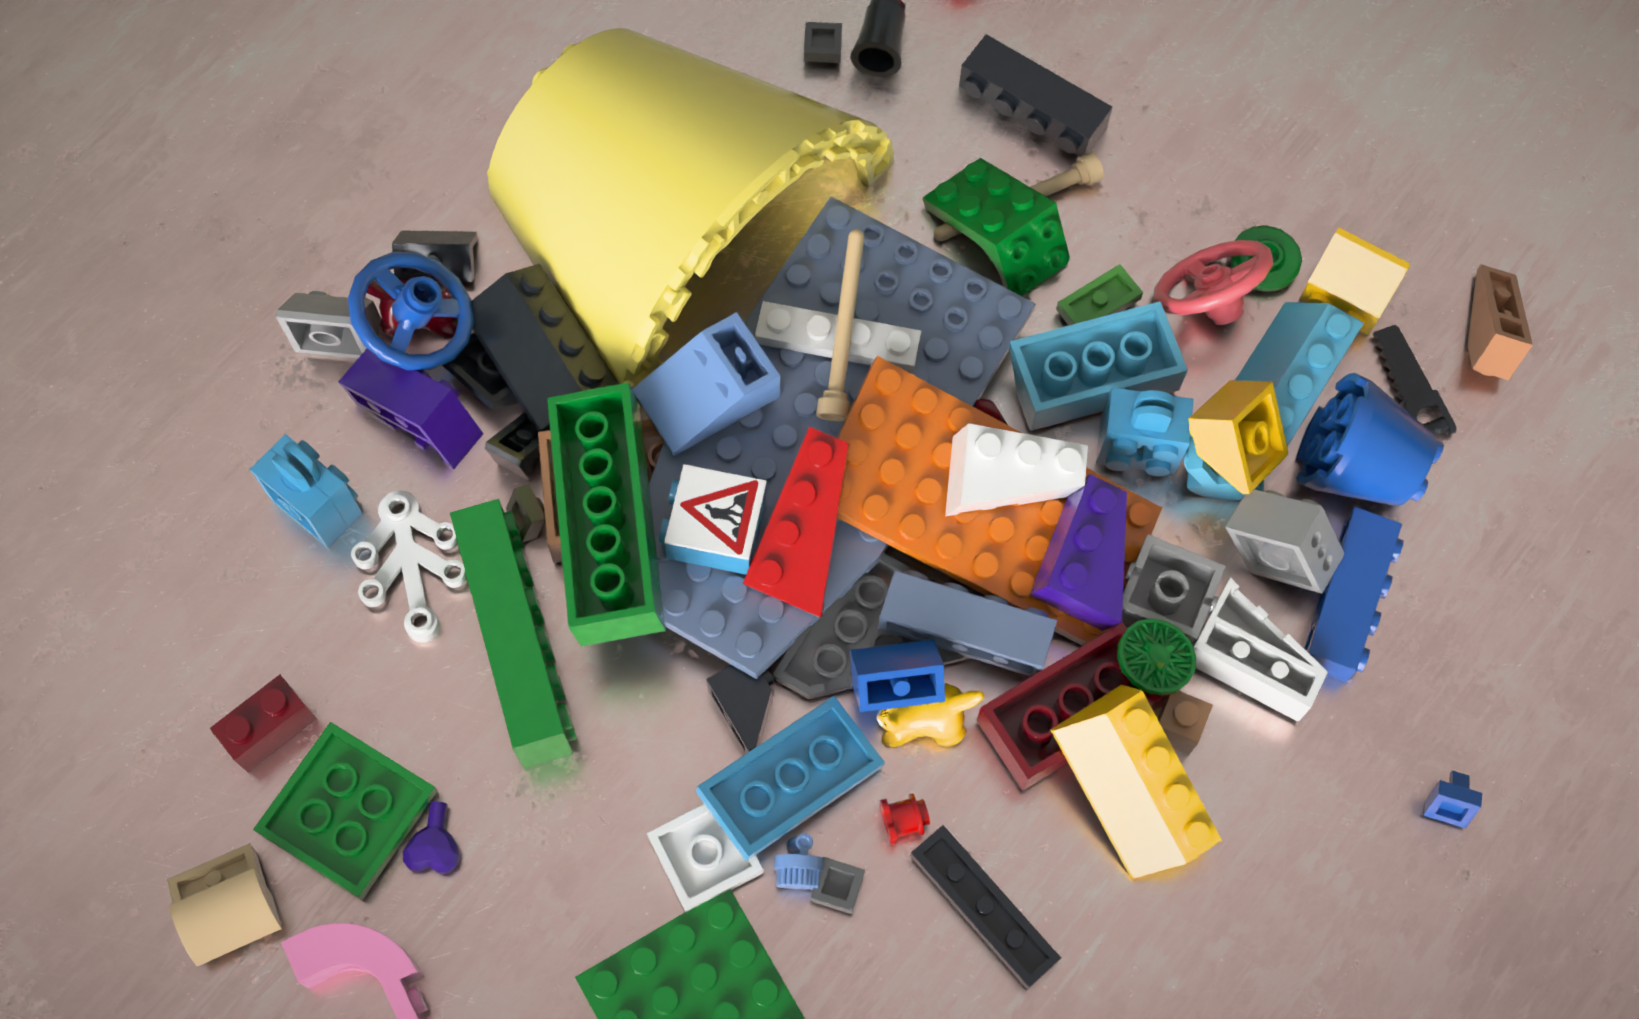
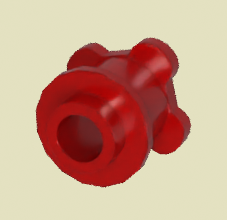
(904, 817)

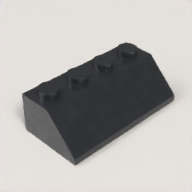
(536, 342)

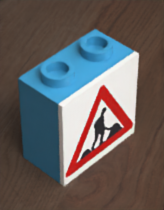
(714, 519)

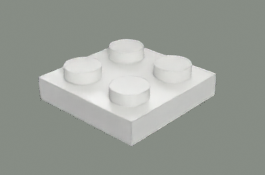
(700, 857)

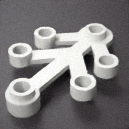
(407, 557)

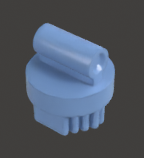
(798, 868)

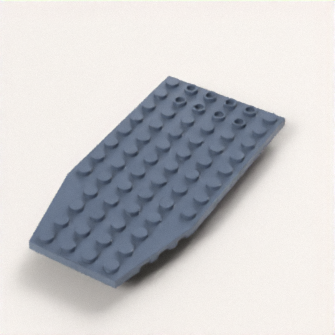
(901, 284)

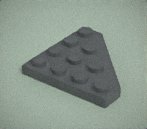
(821, 654)

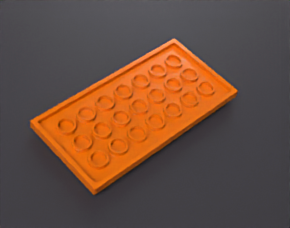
(899, 490)

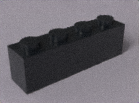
(1034, 96)

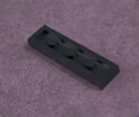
(985, 907)

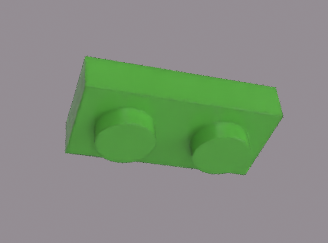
(1101, 297)

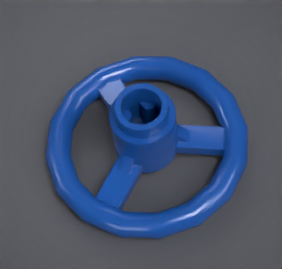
(412, 308)

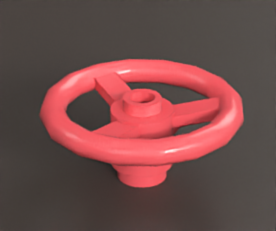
(1217, 286)

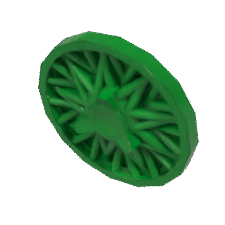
(1285, 255)
(1156, 656)

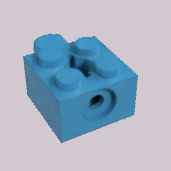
(1145, 420)
(307, 489)

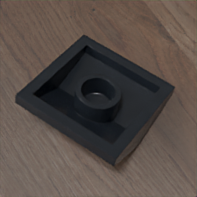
(480, 375)

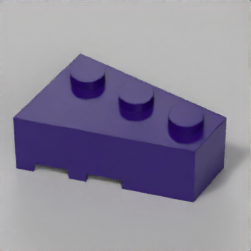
(413, 403)
(1086, 556)

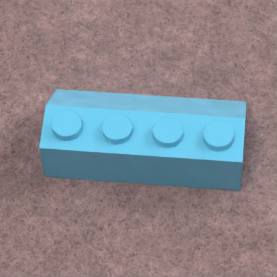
(1300, 356)
(1075, 366)

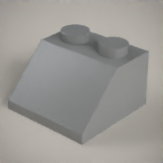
(322, 324)

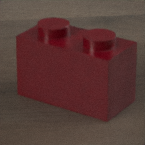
(263, 723)

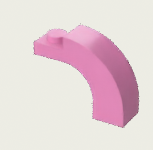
(347, 947)

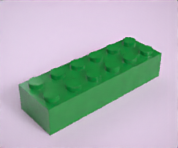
(605, 515)
(510, 630)

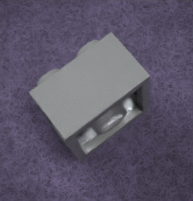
(1285, 539)

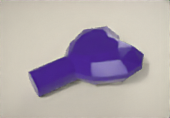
(433, 844)

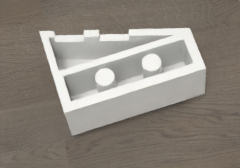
(1010, 468)
(1257, 657)

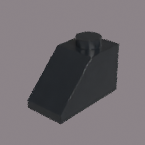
(743, 703)

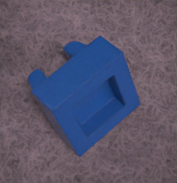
(1453, 801)

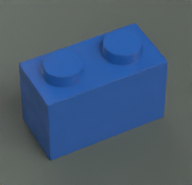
(897, 675)

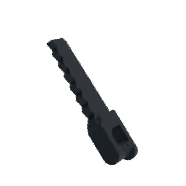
(1411, 382)

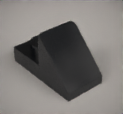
(516, 447)

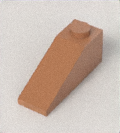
(1498, 324)

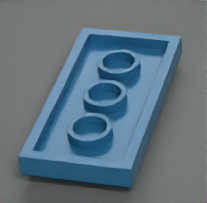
(789, 777)

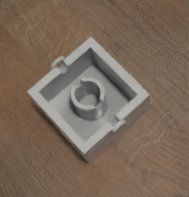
(1171, 587)

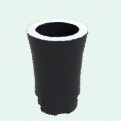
(880, 39)

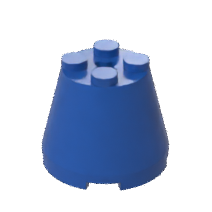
(1367, 446)

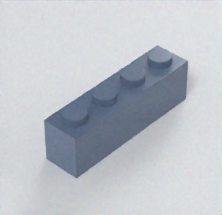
(967, 623)

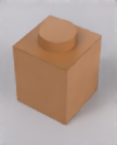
(1184, 720)

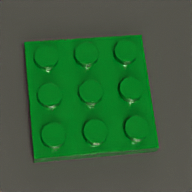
(345, 810)

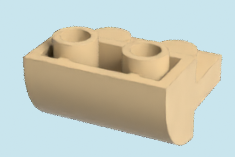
(222, 905)

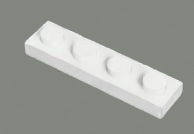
(815, 334)

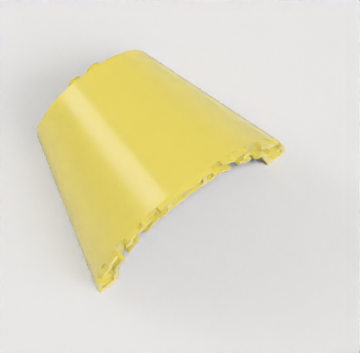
(645, 166)

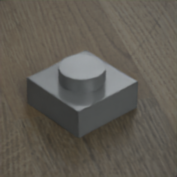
(822, 42)
(838, 885)

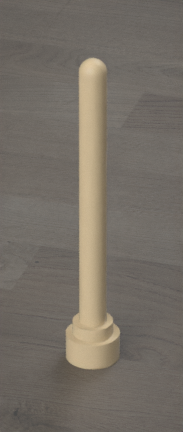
(1086, 171)
(834, 403)

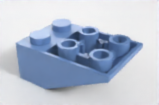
(708, 385)

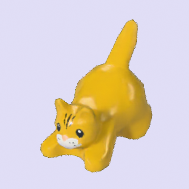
(937, 720)

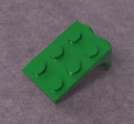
(1006, 220)

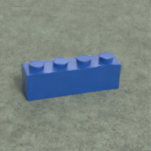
(1350, 599)

